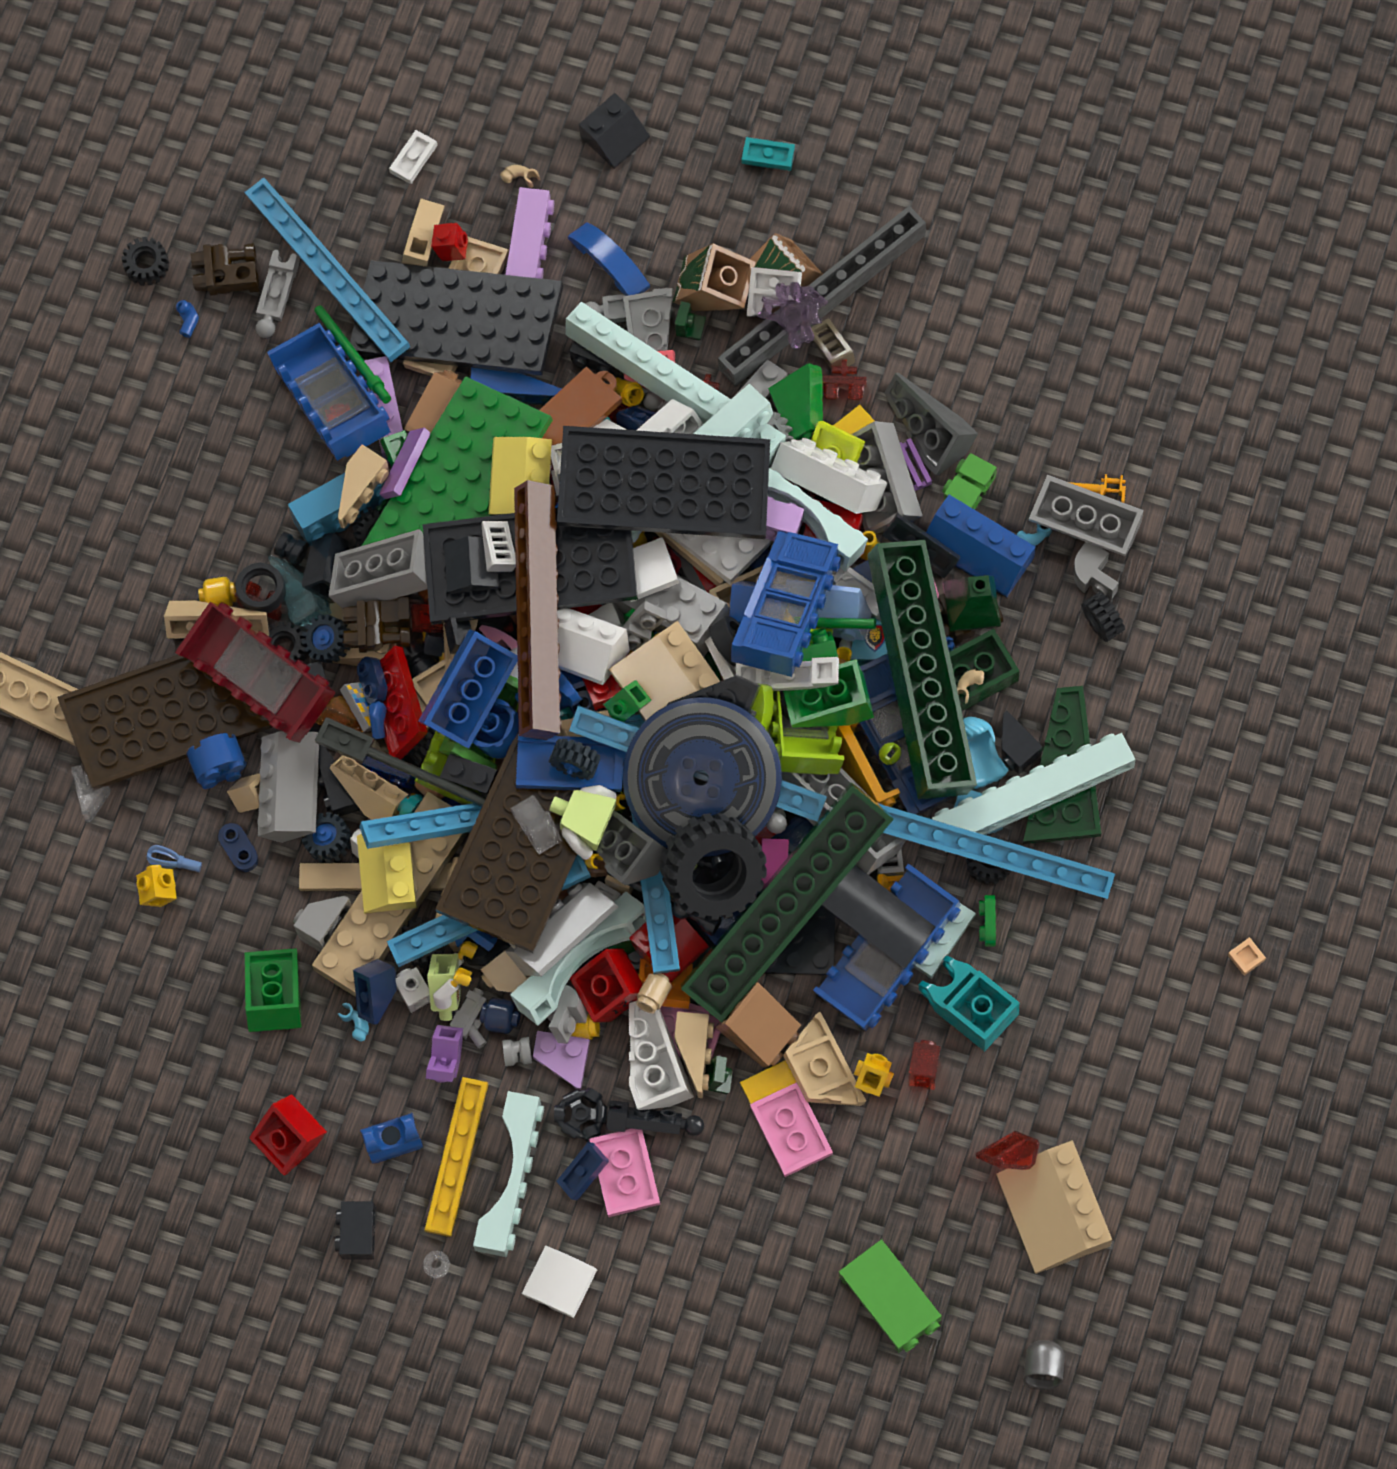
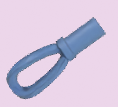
(180, 863)

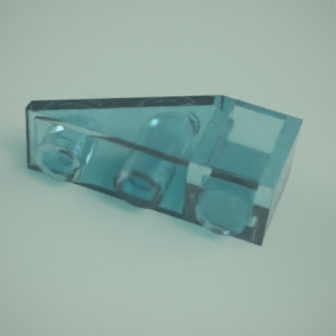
(300, 602)

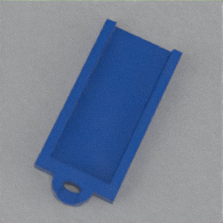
(537, 773)

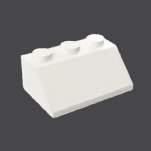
(589, 645)

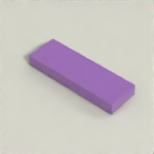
(405, 463)

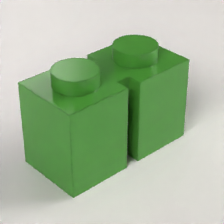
(972, 479)

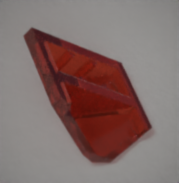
(1011, 1152)

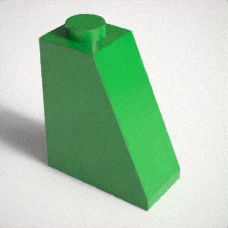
(800, 400)

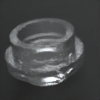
(436, 1272)

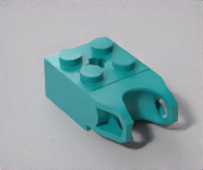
(967, 995)

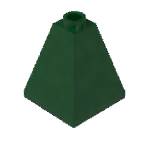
(971, 603)

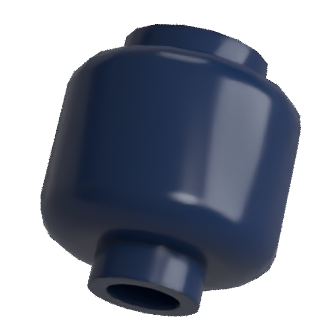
(500, 1015)

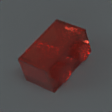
(924, 1064)

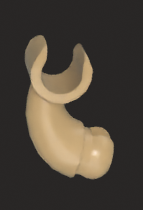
(514, 171)
(967, 679)

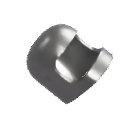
(1046, 1359)

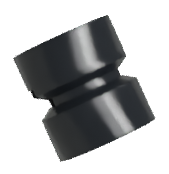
(417, 660)

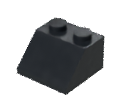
(613, 131)

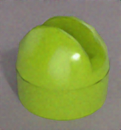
(885, 749)

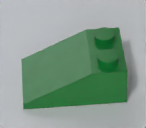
(832, 705)
(272, 990)

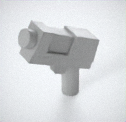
(468, 1017)

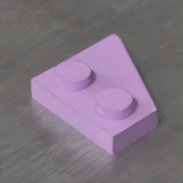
(562, 1059)

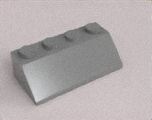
(884, 455)
(1086, 515)
(380, 570)
(288, 787)
(566, 927)

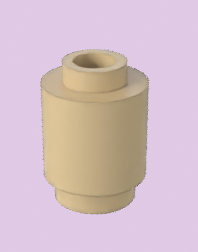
(653, 992)

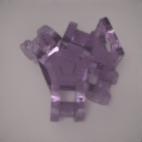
(795, 313)

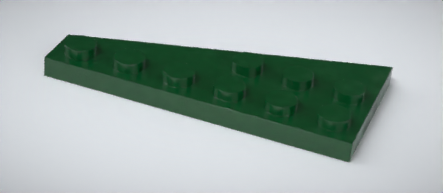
(1078, 814)

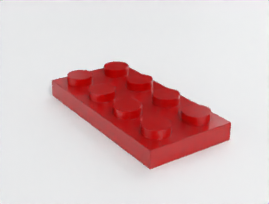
(402, 705)

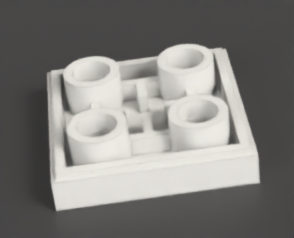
(653, 568)

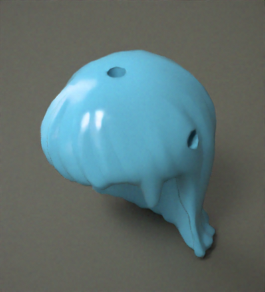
(985, 759)

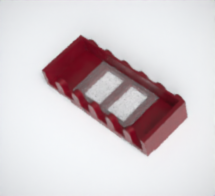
(256, 670)

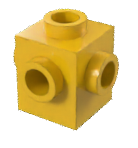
(156, 886)
(873, 1074)

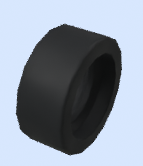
(252, 571)
(723, 634)

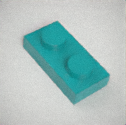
(768, 154)

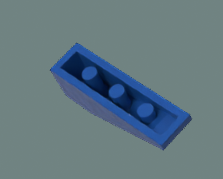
(516, 385)

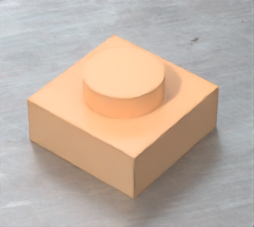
(1246, 956)

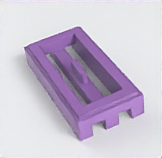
(927, 480)

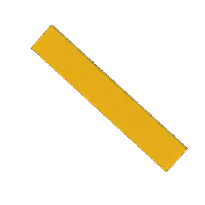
(456, 1157)

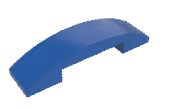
(610, 258)

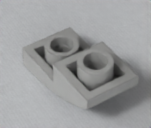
(642, 623)

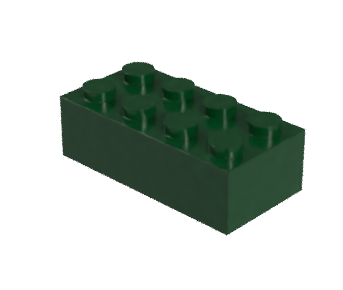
(991, 657)

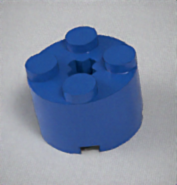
(498, 730)
(216, 760)

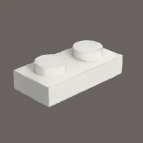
(413, 156)

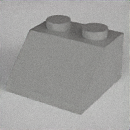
(320, 920)

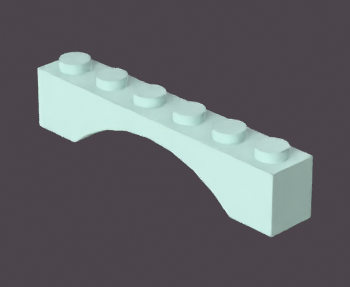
(820, 520)
(540, 995)
(496, 1227)

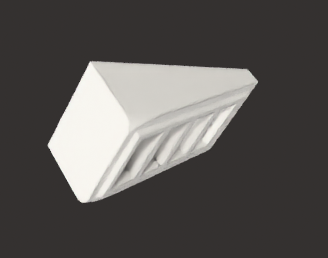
(498, 564)

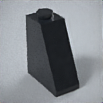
(320, 564)

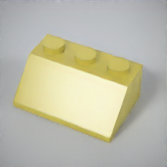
(514, 463)
(386, 877)

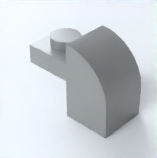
(1088, 572)
(568, 1013)

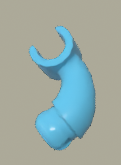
(1036, 538)
(361, 1025)

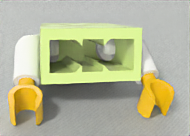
(586, 819)
(445, 980)

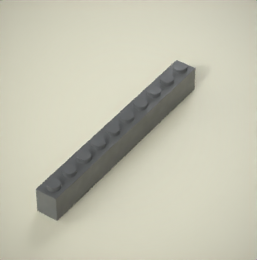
(833, 285)

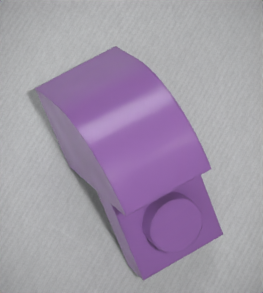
(445, 1054)

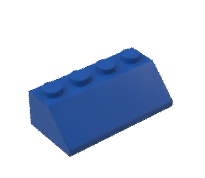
(981, 544)
(469, 688)

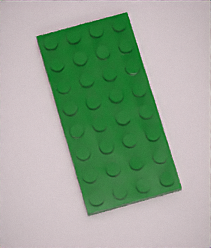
(456, 462)

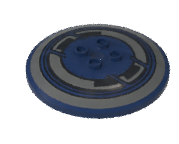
(706, 737)

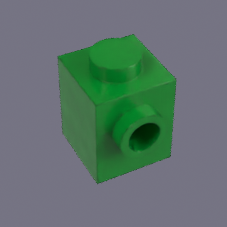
(627, 702)

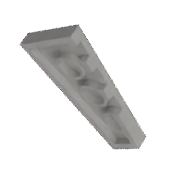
(649, 318)

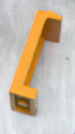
(859, 769)

